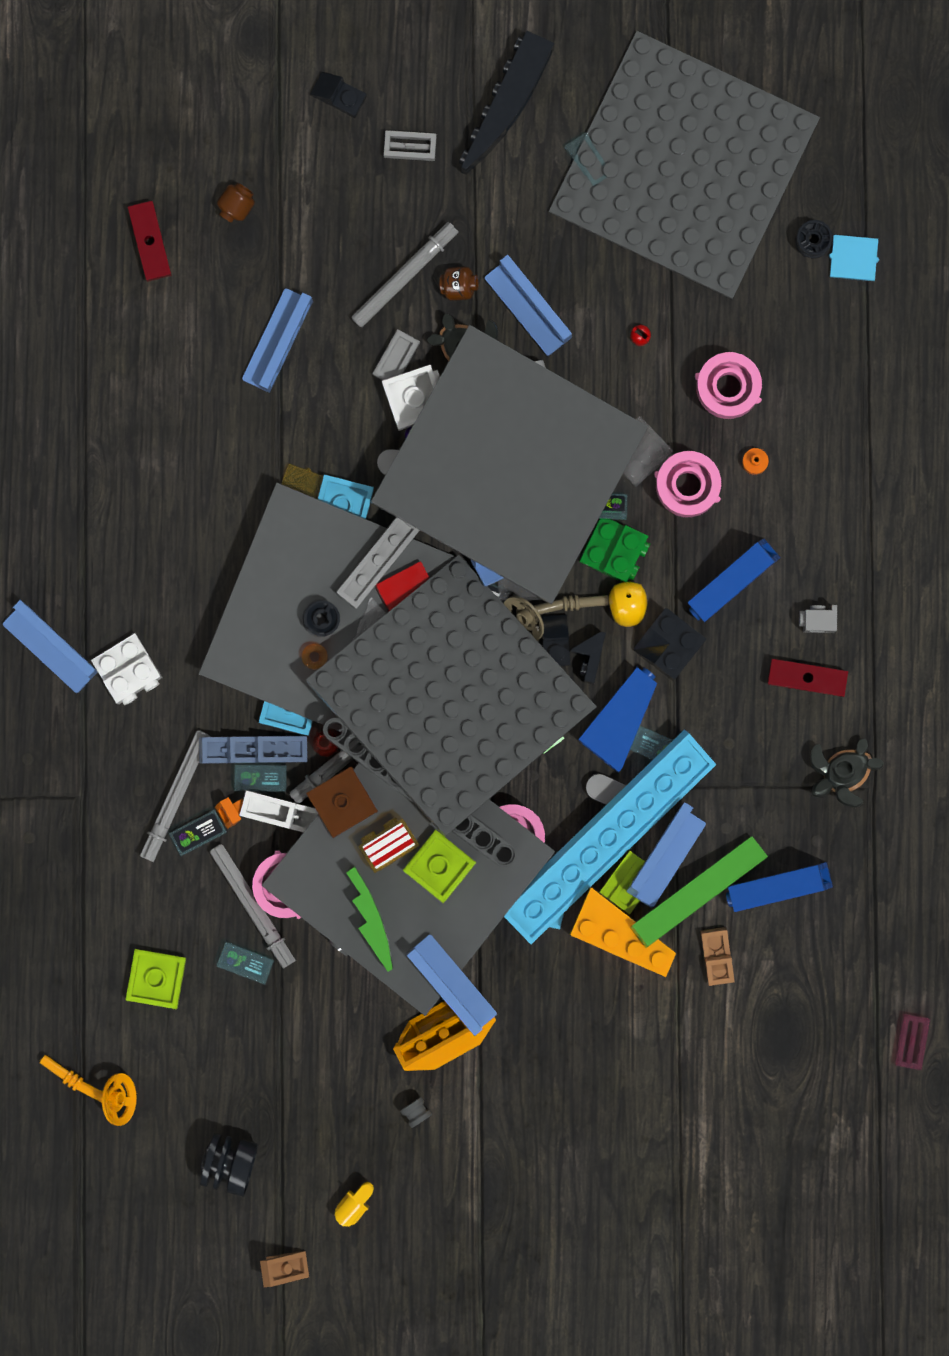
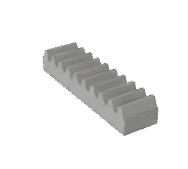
(376, 562)

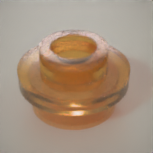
(314, 648)

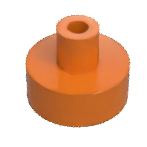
(753, 467)

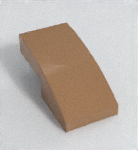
(717, 956)

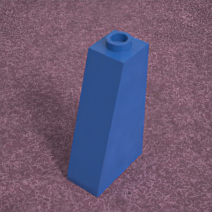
(733, 580)
(617, 724)
(779, 887)

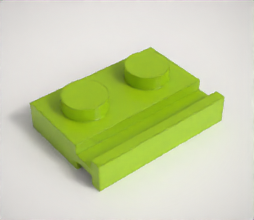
(620, 880)

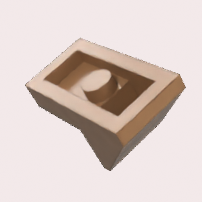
(284, 1268)

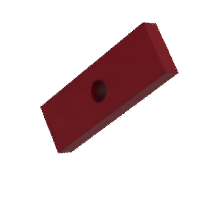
(145, 227)
(791, 674)

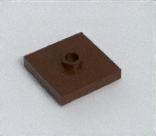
(342, 802)

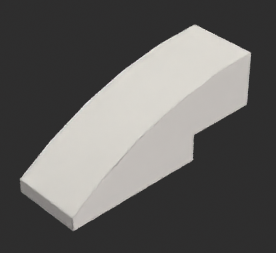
(277, 811)

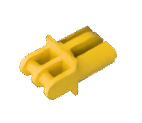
(353, 1205)

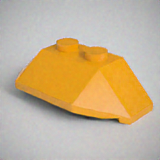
(436, 1039)

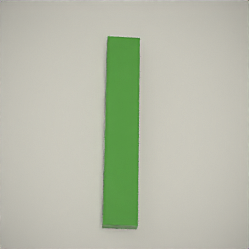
(699, 892)

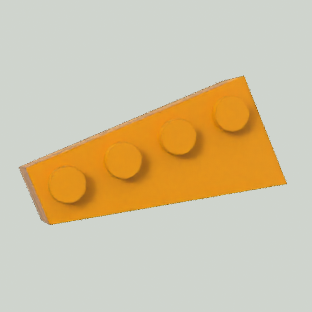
(609, 929)

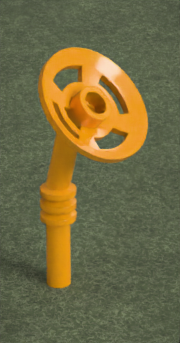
(111, 1100)

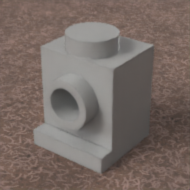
(818, 619)

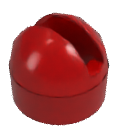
(637, 339)

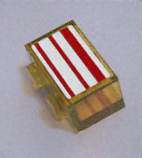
(388, 845)

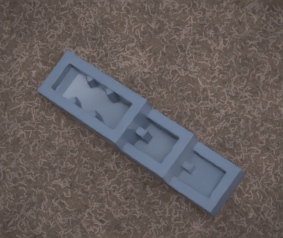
(253, 749)

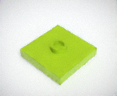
(439, 866)
(156, 979)

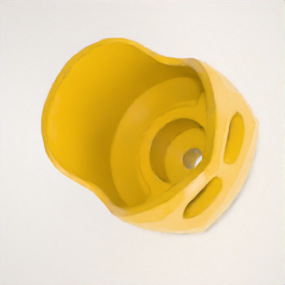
(626, 610)

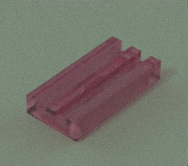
(908, 1064)

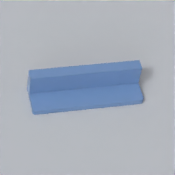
(528, 306)
(277, 339)
(49, 647)
(666, 856)
(451, 984)

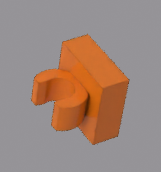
(229, 812)

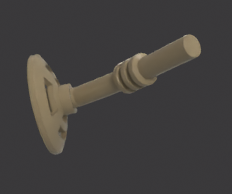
(530, 614)

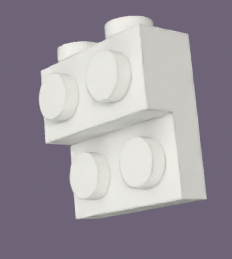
(409, 393)
(127, 670)

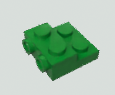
(615, 550)

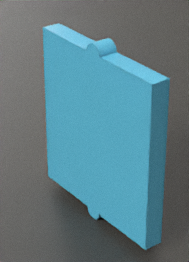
(854, 258)

